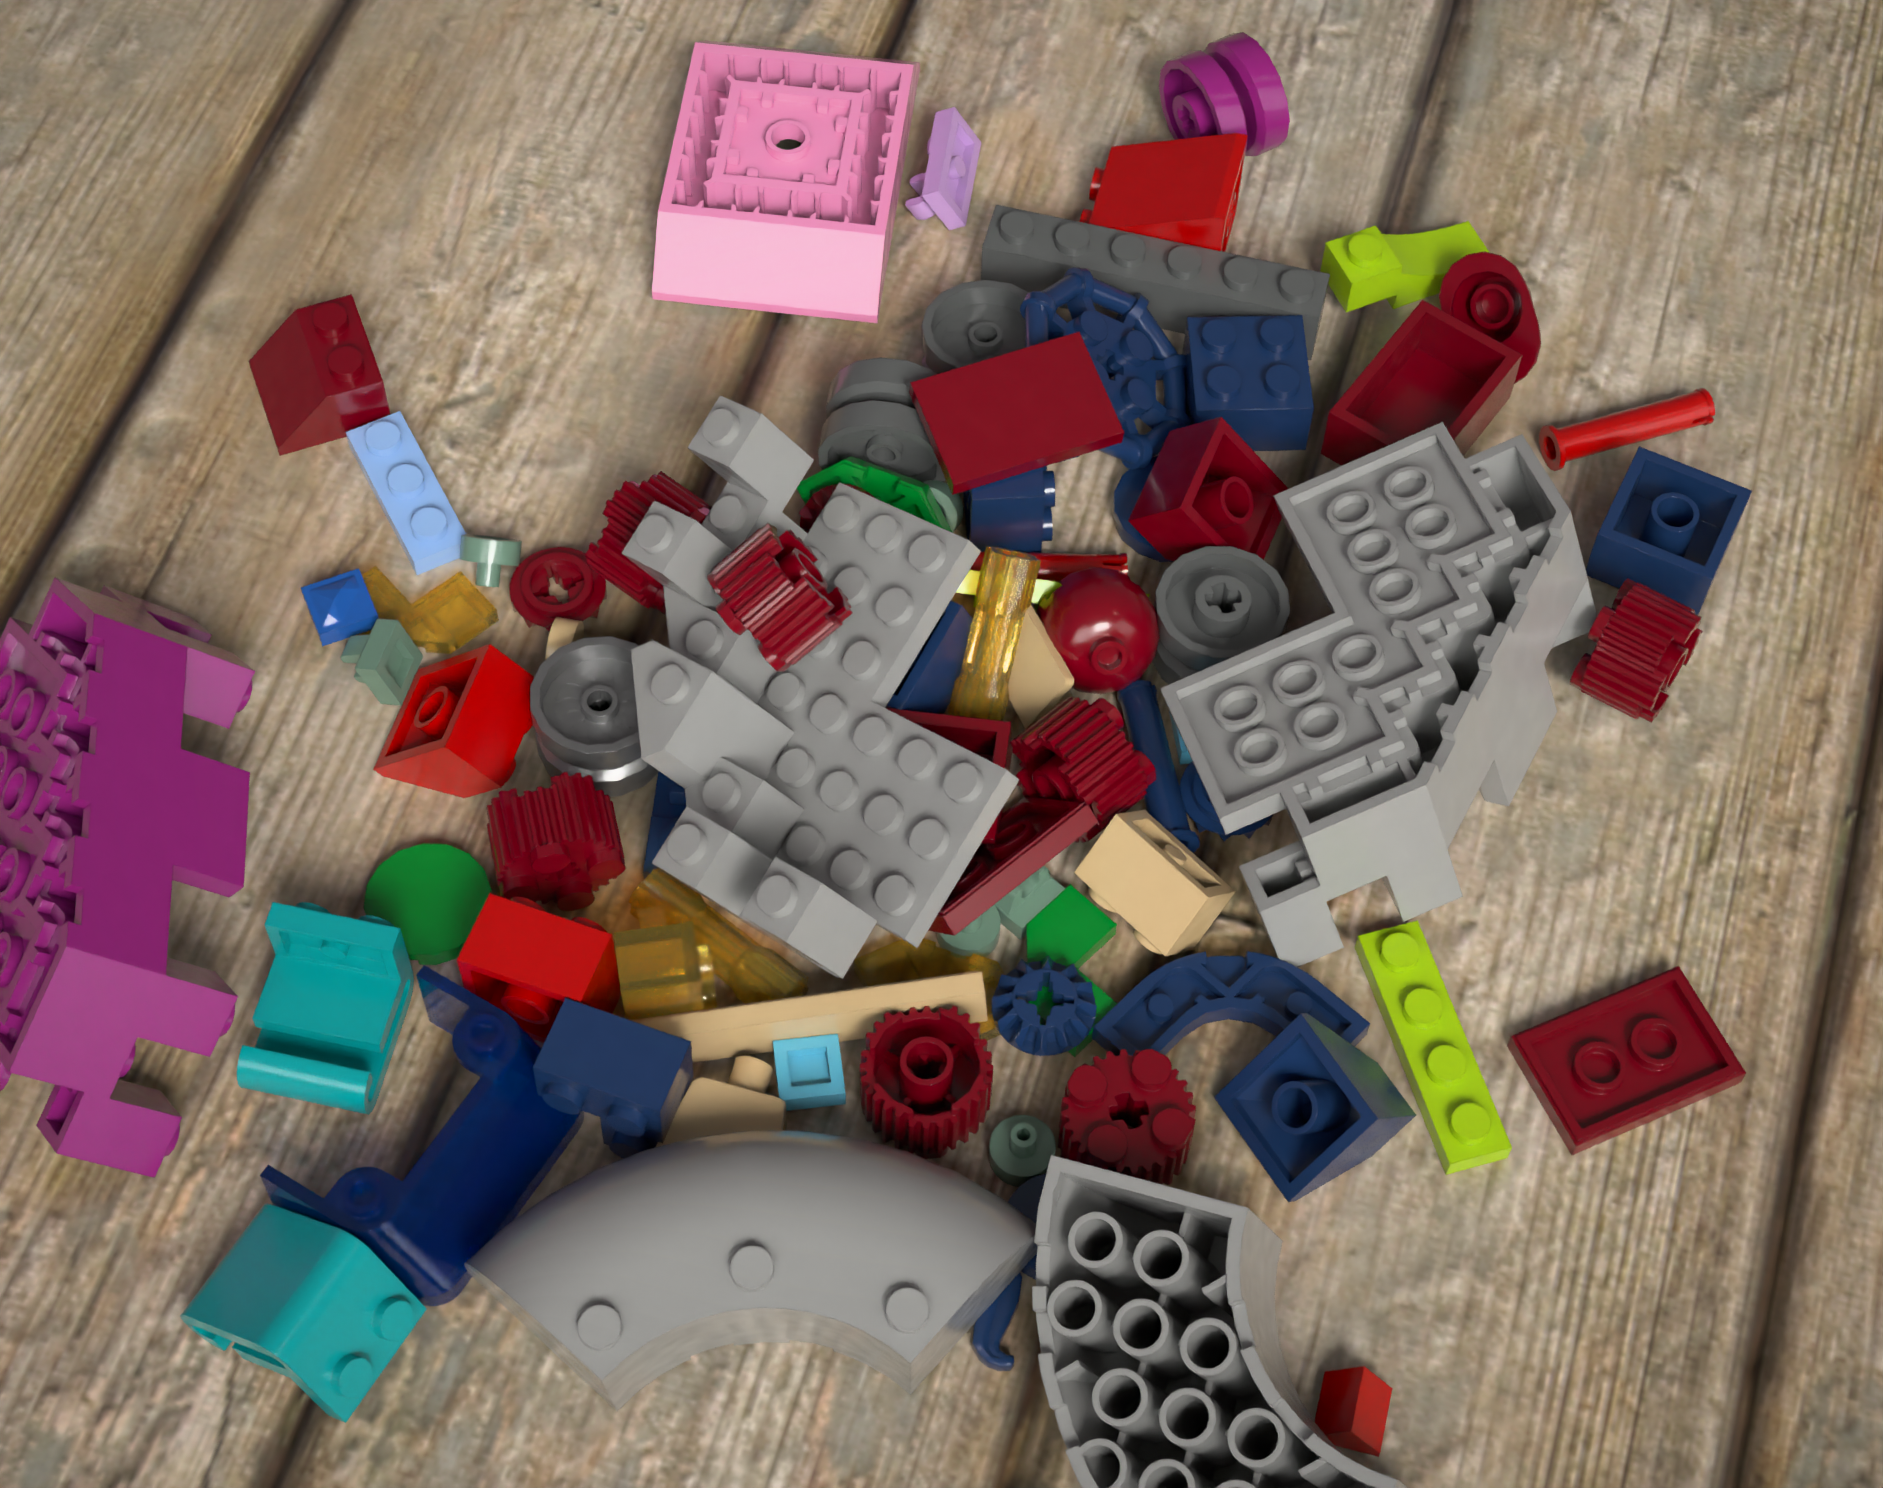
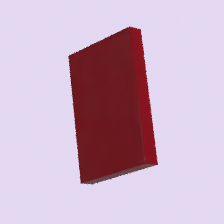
(1016, 412)
(1026, 840)
(1625, 1060)

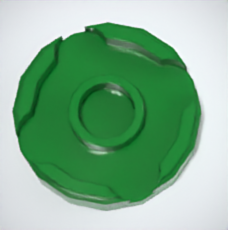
(431, 897)

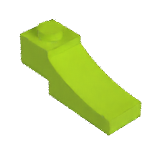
(1392, 266)

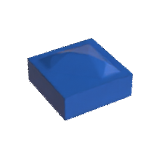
(340, 607)

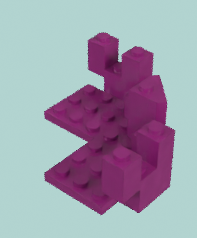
(90, 838)

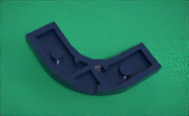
(1217, 989)

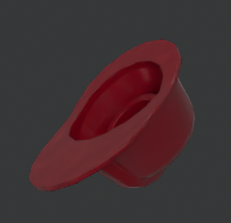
(1495, 300)

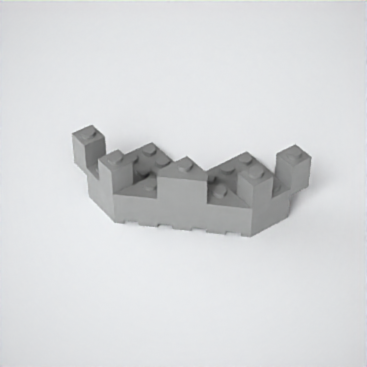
(1409, 694)
(798, 783)

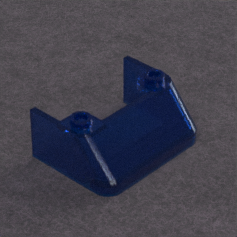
(470, 1174)

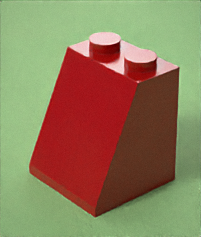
(1171, 189)

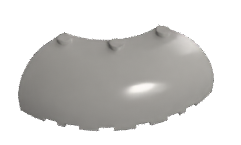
(756, 1246)
(1169, 1341)

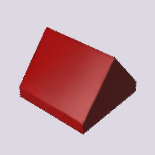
(1353, 1409)

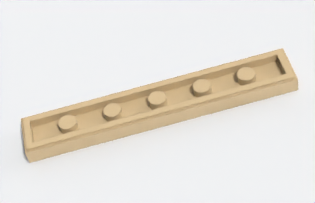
(848, 1012)

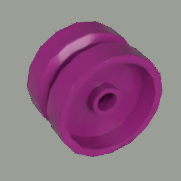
(1226, 92)

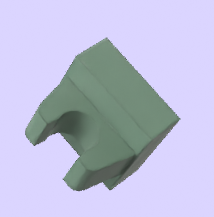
(384, 660)
(1027, 901)

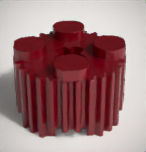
(624, 516)
(777, 596)
(1637, 650)
(1083, 758)
(555, 842)
(896, 1086)
(1134, 1093)

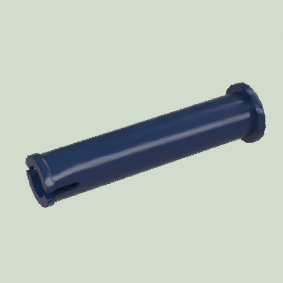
(1149, 736)

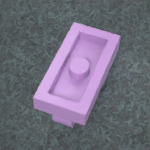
(949, 173)

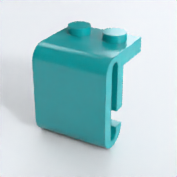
(328, 1008)
(306, 1307)

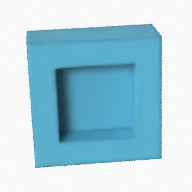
(809, 1072)

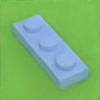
(407, 491)

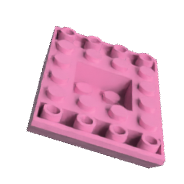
(773, 223)

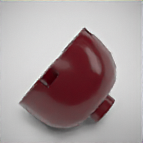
(1101, 629)

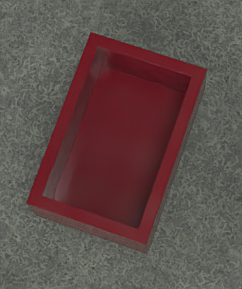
(1422, 377)

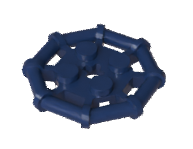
(1119, 357)

